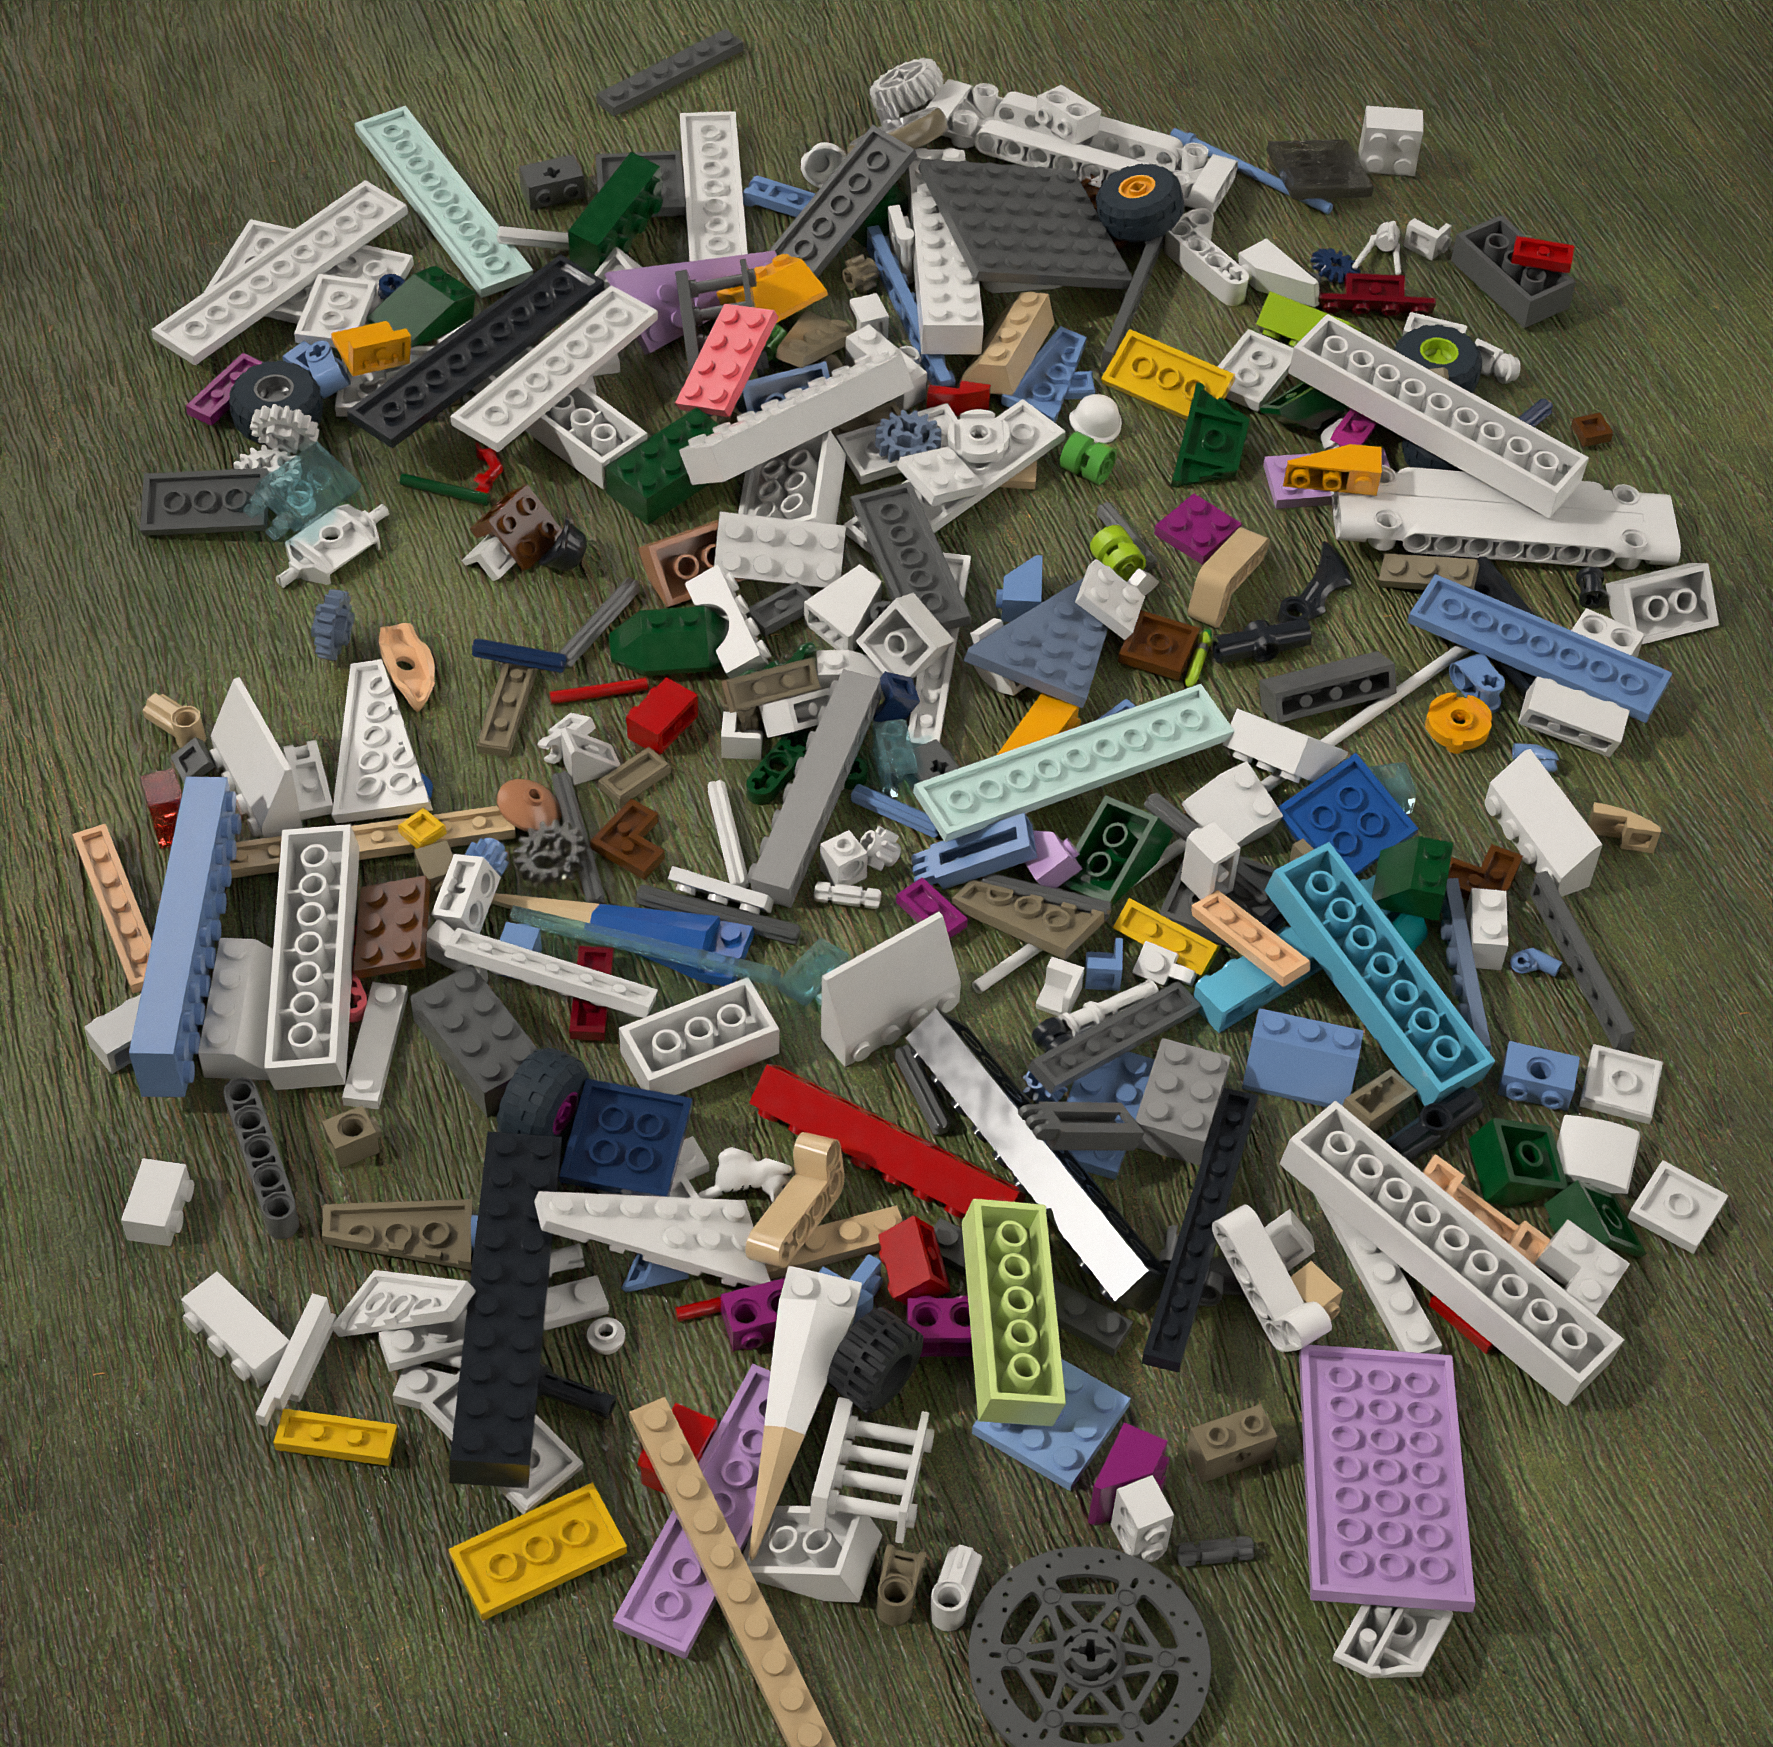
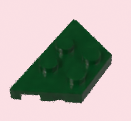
(1210, 441)

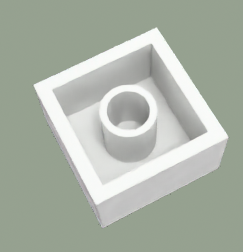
(1390, 140)

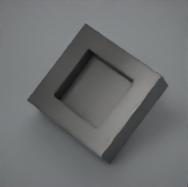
(193, 759)

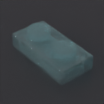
(804, 978)

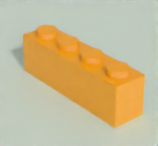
(1044, 719)

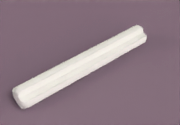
(727, 834)

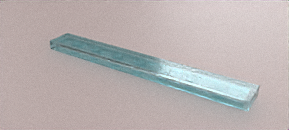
(647, 946)

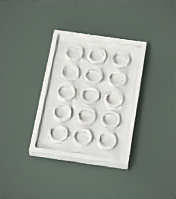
(364, 264)

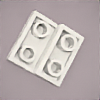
(1598, 1152)

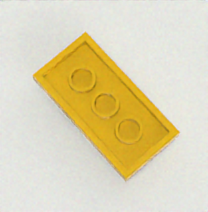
(1163, 374)
(537, 1551)

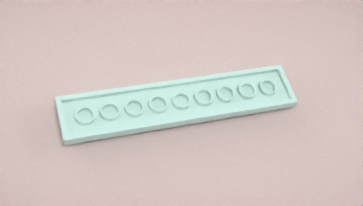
(443, 201)
(1072, 762)

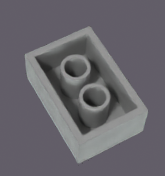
(1181, 1100)

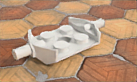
(316, 558)

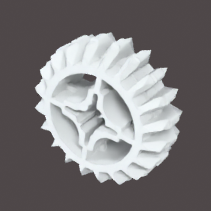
(909, 84)

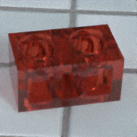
(163, 803)

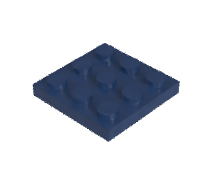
(626, 1139)

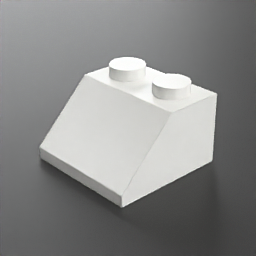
(905, 638)
(1236, 804)

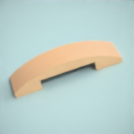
(1523, 1238)

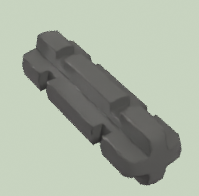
(1215, 1551)

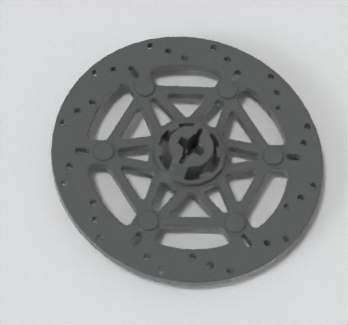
(1093, 1641)

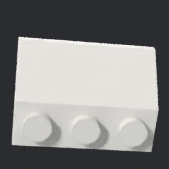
(1665, 601)
(1281, 748)

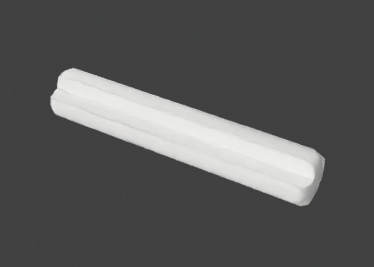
(532, 238)

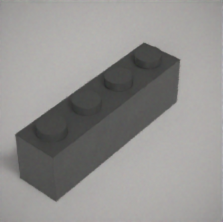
(1328, 686)

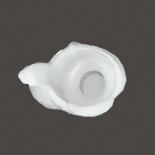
(821, 162)

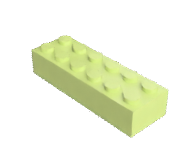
(1012, 1313)

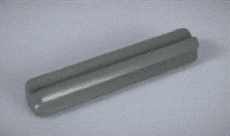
(1111, 516)
(923, 1091)

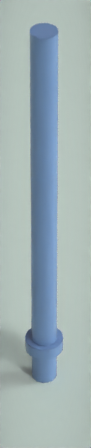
(1251, 170)

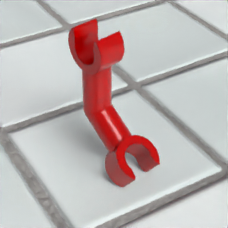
(495, 469)

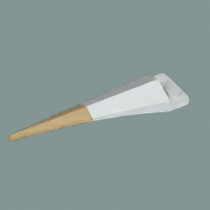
(810, 1325)

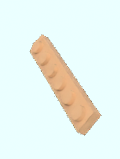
(116, 902)

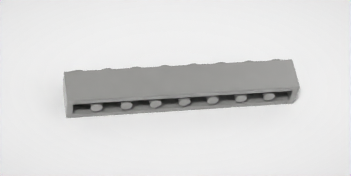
(816, 787)

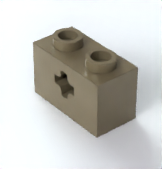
(1231, 1443)

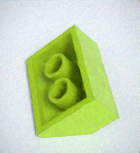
(1290, 318)

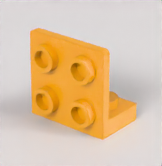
(373, 347)

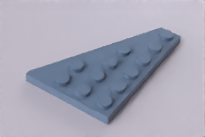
(1046, 648)

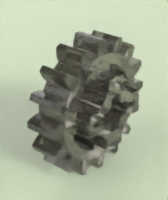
(551, 854)

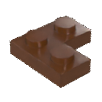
(624, 840)
(1494, 874)

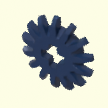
(1323, 263)

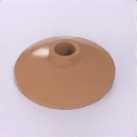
(527, 804)

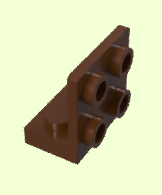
(520, 525)

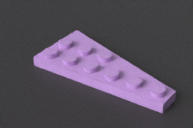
(658, 289)

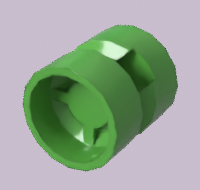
(1085, 456)

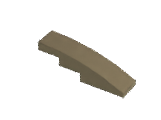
(1380, 1099)

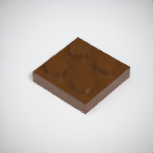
(1159, 645)

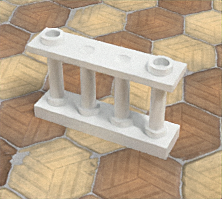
(840, 1450)

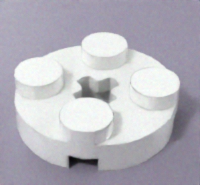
(987, 449)

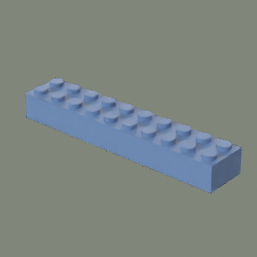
(185, 938)

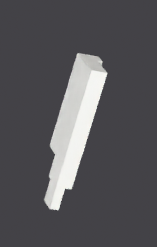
(299, 1358)

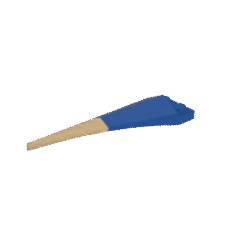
(681, 928)

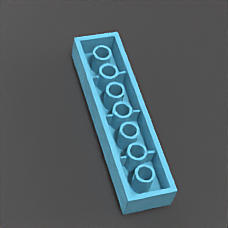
(1378, 975)

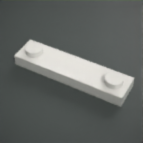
(375, 1045)

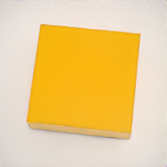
(422, 829)

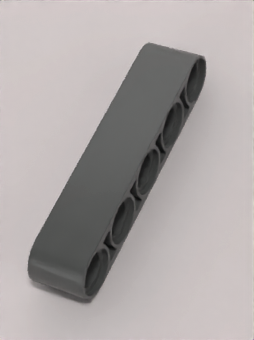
(265, 1170)

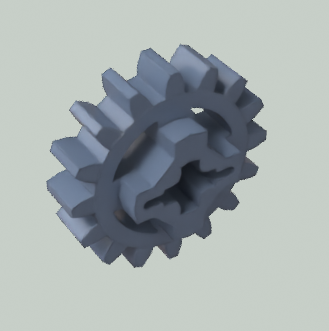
(907, 435)
(332, 624)

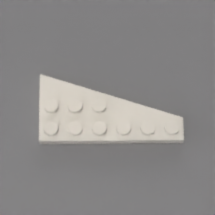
(376, 758)
(668, 1231)

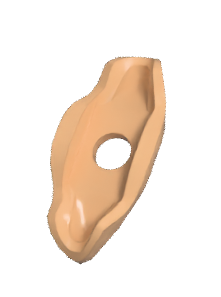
(402, 644)

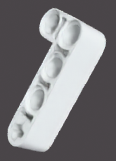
(1192, 250)
(1267, 1283)

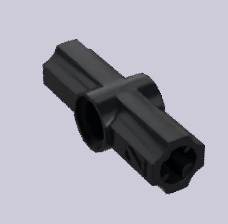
(1261, 641)
(1446, 1115)

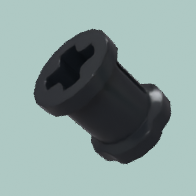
(1591, 587)

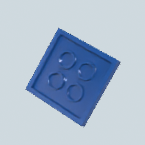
(1349, 812)

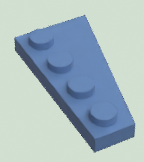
(1050, 374)

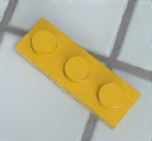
(1147, 925)
(336, 1437)

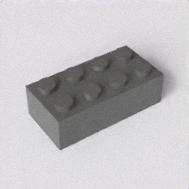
(1522, 291)
(472, 1034)

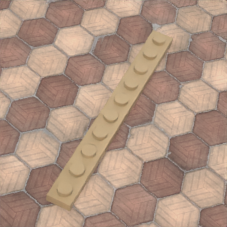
(381, 839)
(729, 1577)

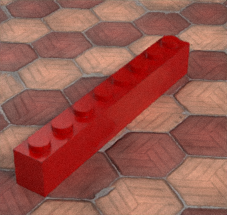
(878, 1143)

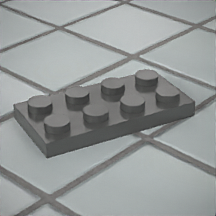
(200, 502)

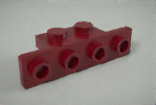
(1375, 294)

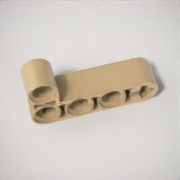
(1224, 574)
(801, 1203)

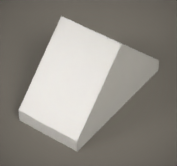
(586, 756)

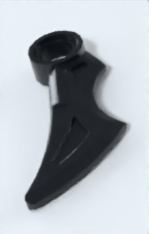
(1329, 576)

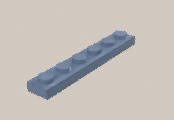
(1461, 959)

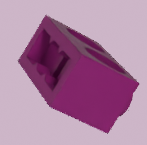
(753, 1303)
(945, 1334)

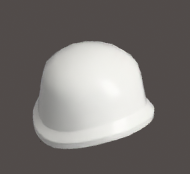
(1097, 418)

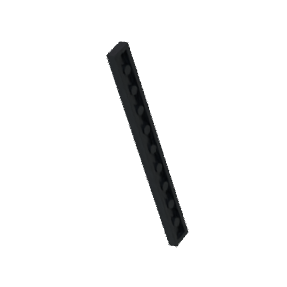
(1196, 1240)

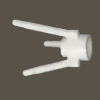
(1386, 240)

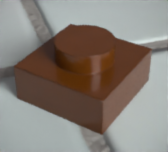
(1592, 429)

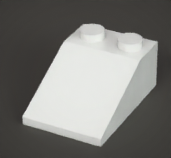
(816, 1561)

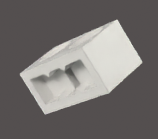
(1067, 114)
(1609, 632)
(466, 893)
(1142, 1519)

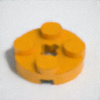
(1458, 736)

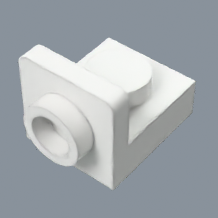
(1427, 240)

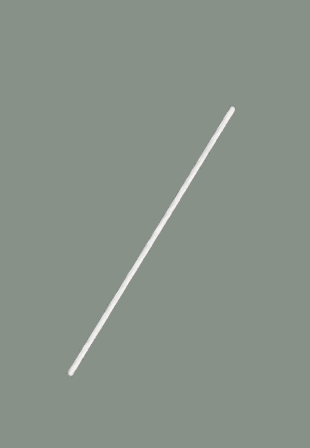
(1269, 783)

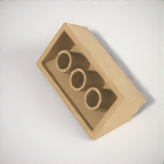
(1012, 343)

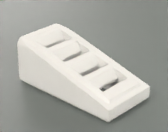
(436, 944)

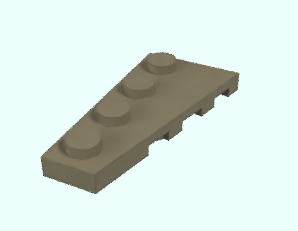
(1028, 918)

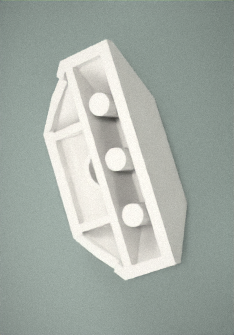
(1392, 1640)

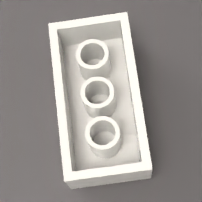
(700, 1039)

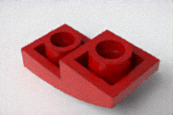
(968, 397)

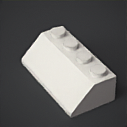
(1543, 824)
(237, 1011)

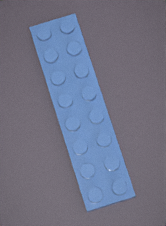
(1539, 646)

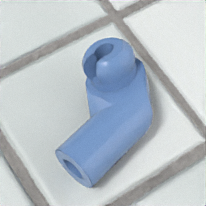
(1545, 756)
(1532, 960)

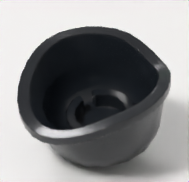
(567, 549)

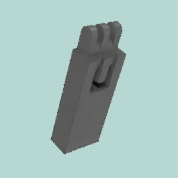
(1082, 1125)

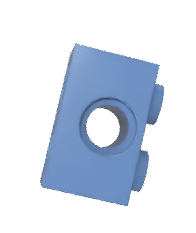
(1553, 1069)

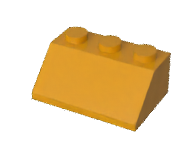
(781, 286)

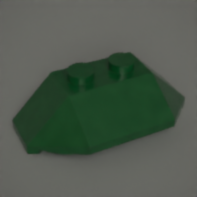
(1303, 407)
(669, 641)

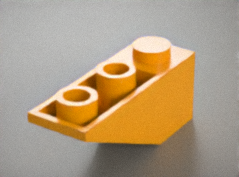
(1340, 469)

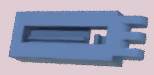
(990, 850)

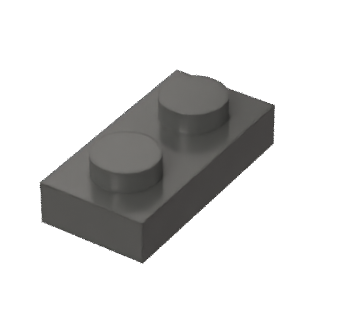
(779, 609)

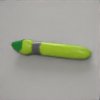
(1198, 658)

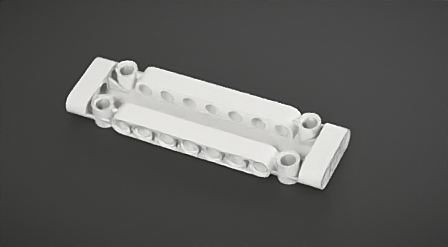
(985, 120)
(1466, 517)

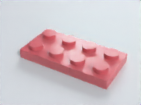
(727, 360)

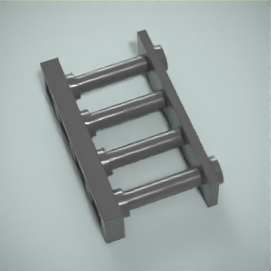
(694, 316)

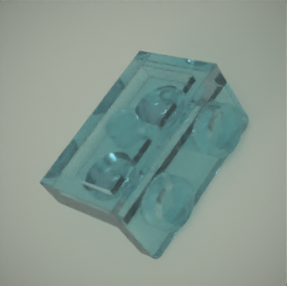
(893, 754)

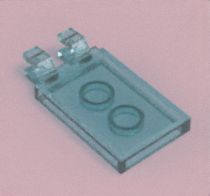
(302, 490)

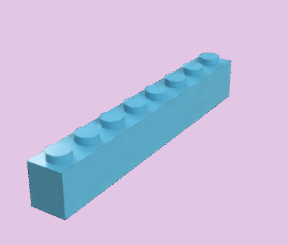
(1244, 987)

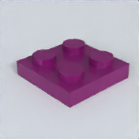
(1197, 528)

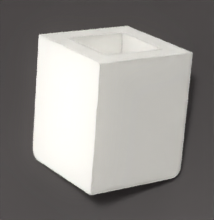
(870, 311)
(738, 744)
(1061, 987)
(1290, 1239)

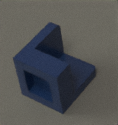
(899, 697)

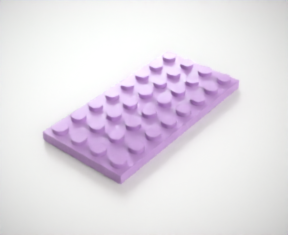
(1384, 1479)

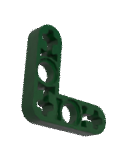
(788, 755)

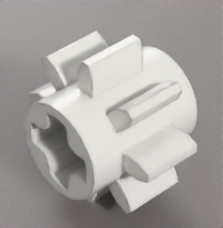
(881, 848)

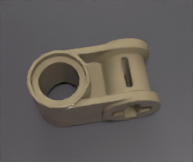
(899, 1578)

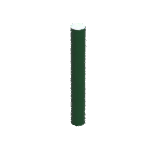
(445, 489)

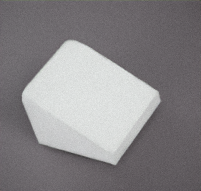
(1489, 356)

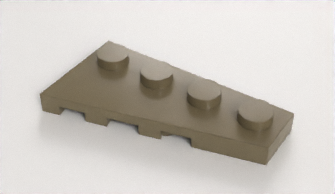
(812, 339)
(408, 1229)

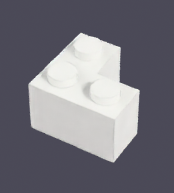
(1582, 1265)

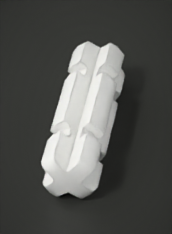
(847, 895)

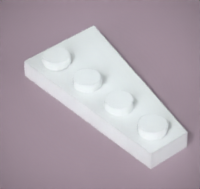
(402, 1301)

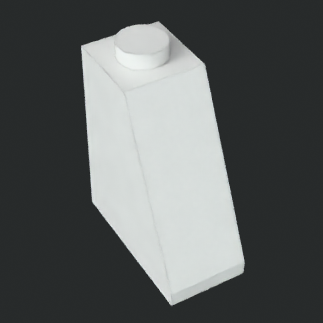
(843, 608)

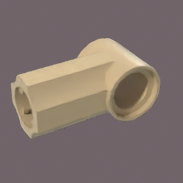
(177, 720)

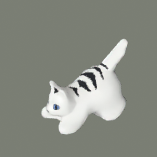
(741, 1172)

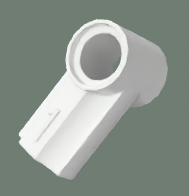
(954, 1587)

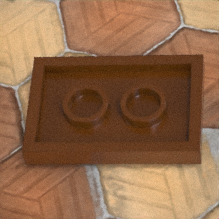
(392, 927)

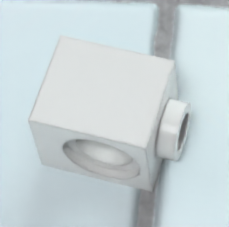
(843, 859)

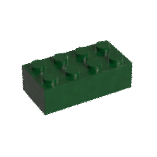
(616, 212)
(652, 474)

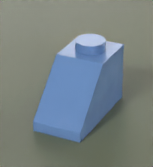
(1021, 589)

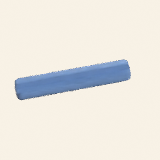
(893, 810)

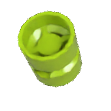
(1116, 549)

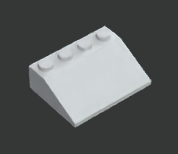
(797, 483)
(254, 766)
(888, 990)

